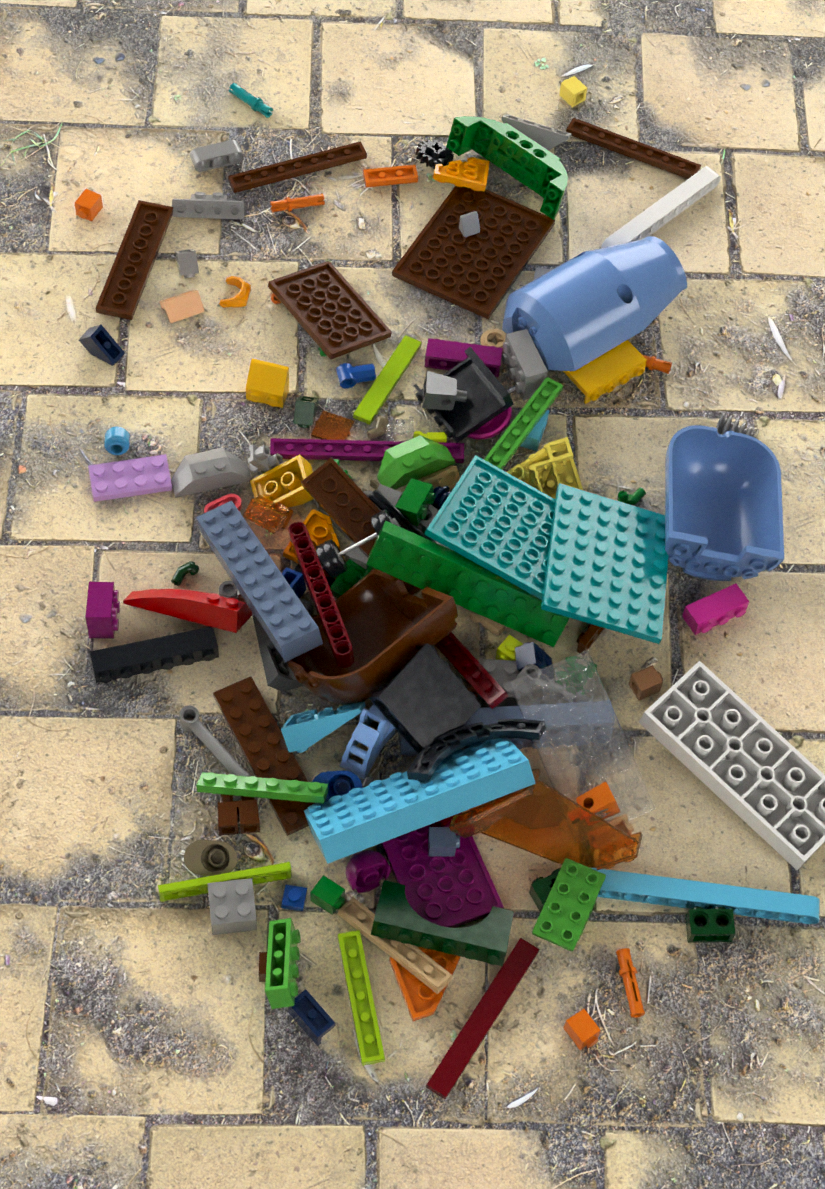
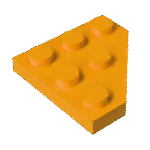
(467, 174)
(319, 529)

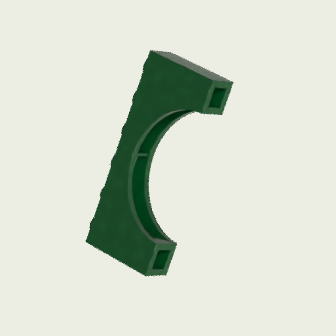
(480, 942)

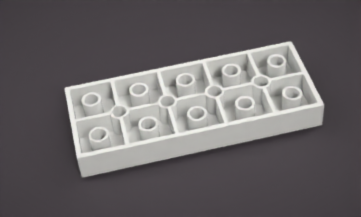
(742, 762)

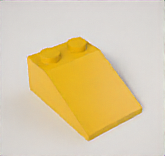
(284, 483)

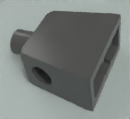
(441, 392)

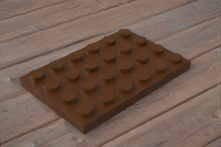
(329, 309)

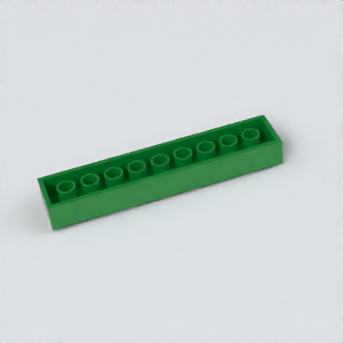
(470, 585)

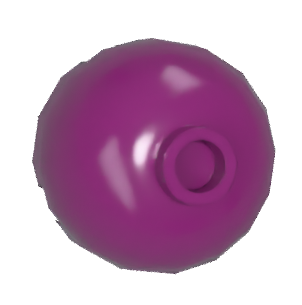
(366, 870)

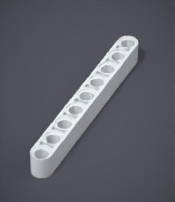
(665, 208)

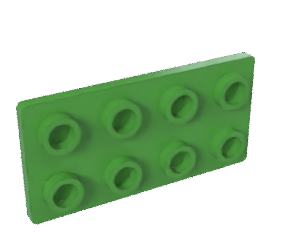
(569, 904)

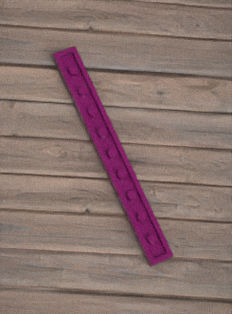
(345, 449)

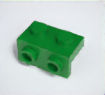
(349, 578)

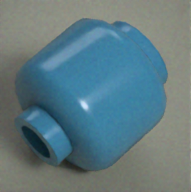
(117, 440)

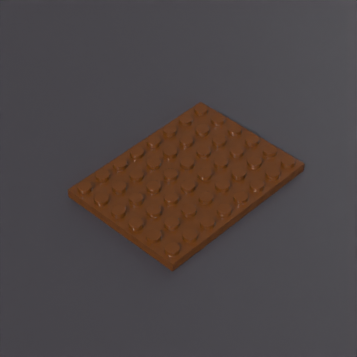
(476, 268)

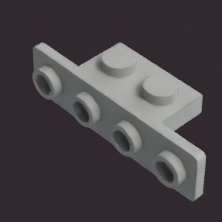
(208, 206)

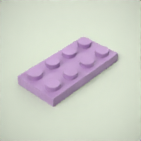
(130, 478)

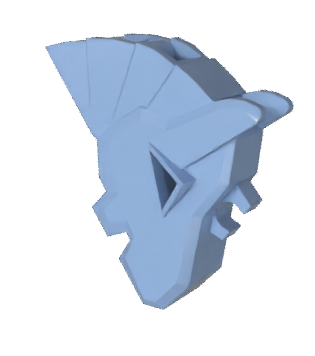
(368, 737)

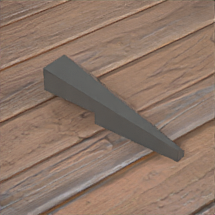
(276, 669)

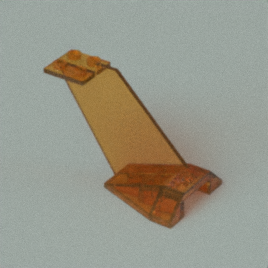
(549, 827)

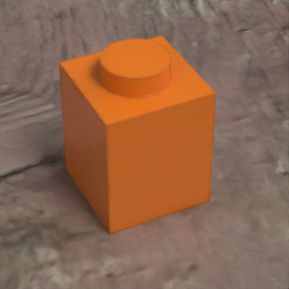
(88, 205)
(582, 1029)

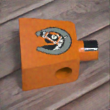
(599, 801)

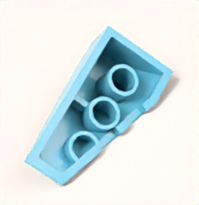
(309, 726)

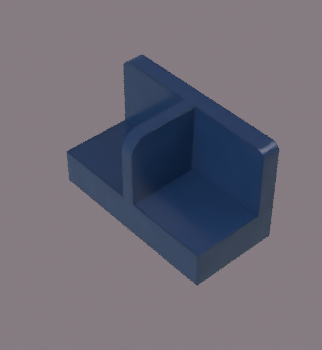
(311, 1017)

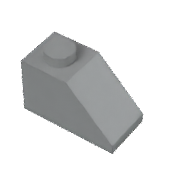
(187, 263)

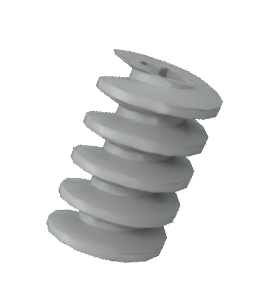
(727, 425)

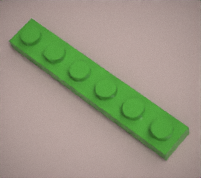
(262, 787)

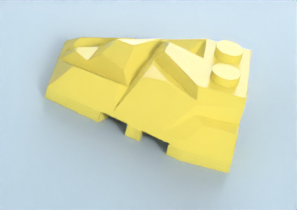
(549, 467)

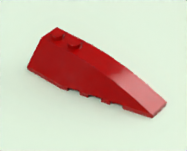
(193, 606)

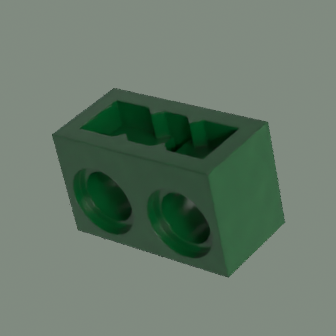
(711, 930)

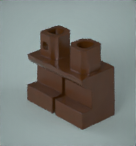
(228, 813)

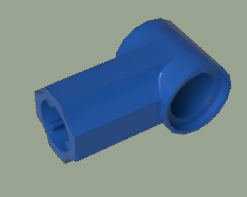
(350, 375)

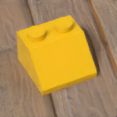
(267, 383)

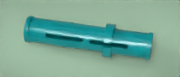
(256, 103)

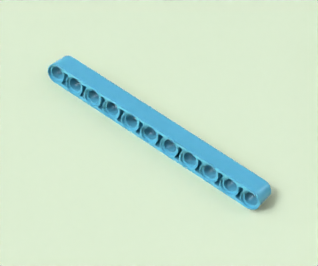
(692, 894)

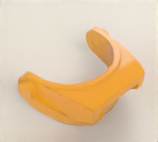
(241, 298)

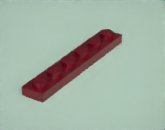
(472, 670)

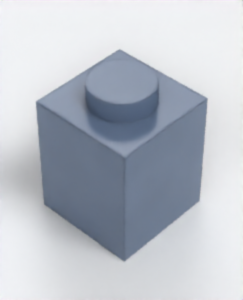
(442, 841)

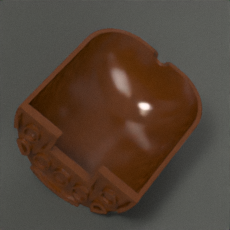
(384, 633)

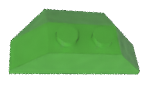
(412, 460)

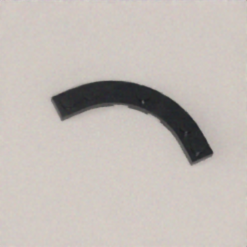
(432, 756)

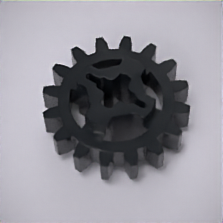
(433, 153)

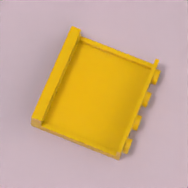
(608, 371)

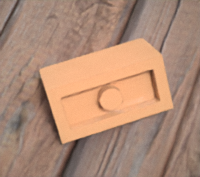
(182, 306)
(446, 477)

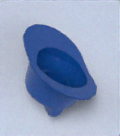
(338, 782)

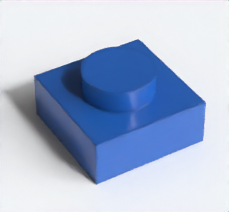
(294, 898)

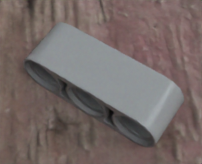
(216, 155)

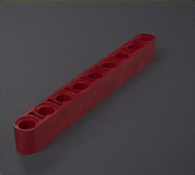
(321, 595)

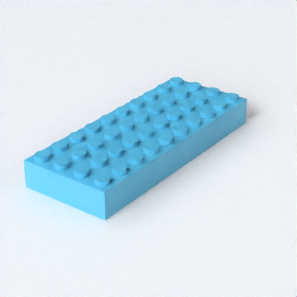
(404, 805)

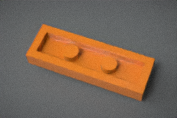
(390, 175)

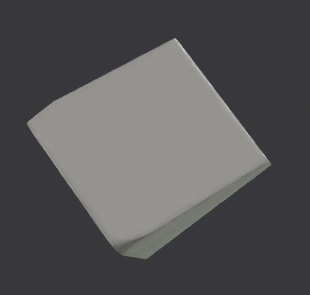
(469, 224)

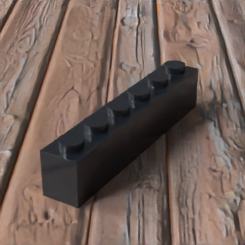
(154, 654)

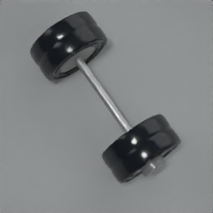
(332, 558)

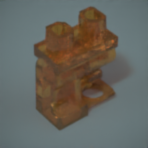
(262, 513)

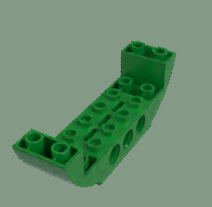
(513, 154)

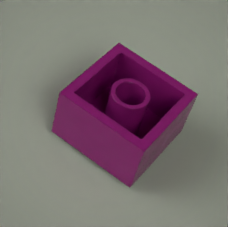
(102, 610)

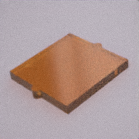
(332, 427)

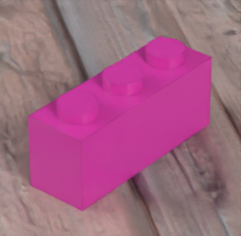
(715, 609)

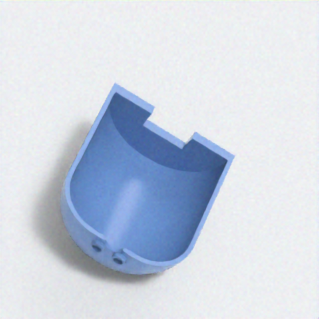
(722, 504)

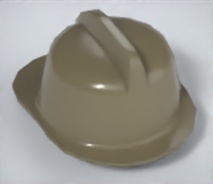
(210, 857)

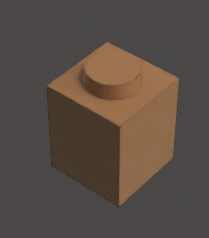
(646, 682)

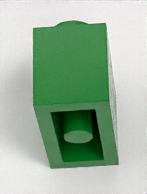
(416, 500)

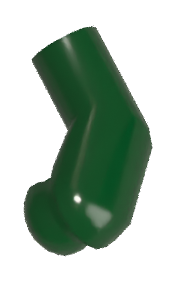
(180, 573)

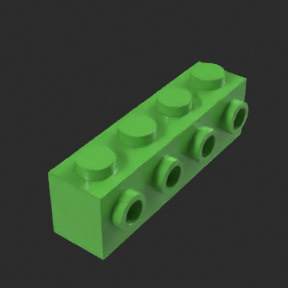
(281, 963)

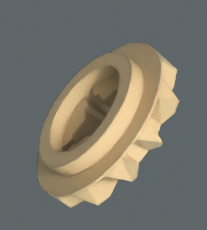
(488, 336)

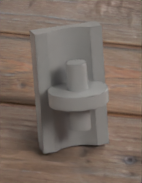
(262, 460)

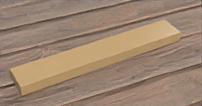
(405, 954)

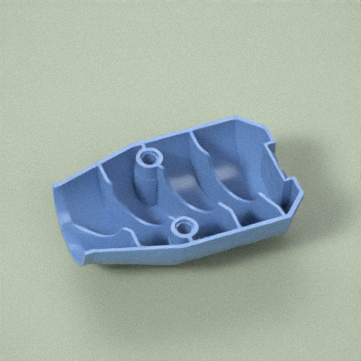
(595, 301)

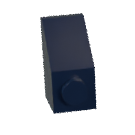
(101, 345)

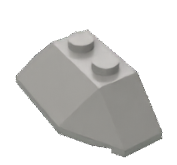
(543, 135)
(208, 472)

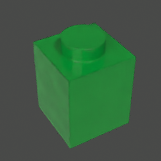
(328, 895)

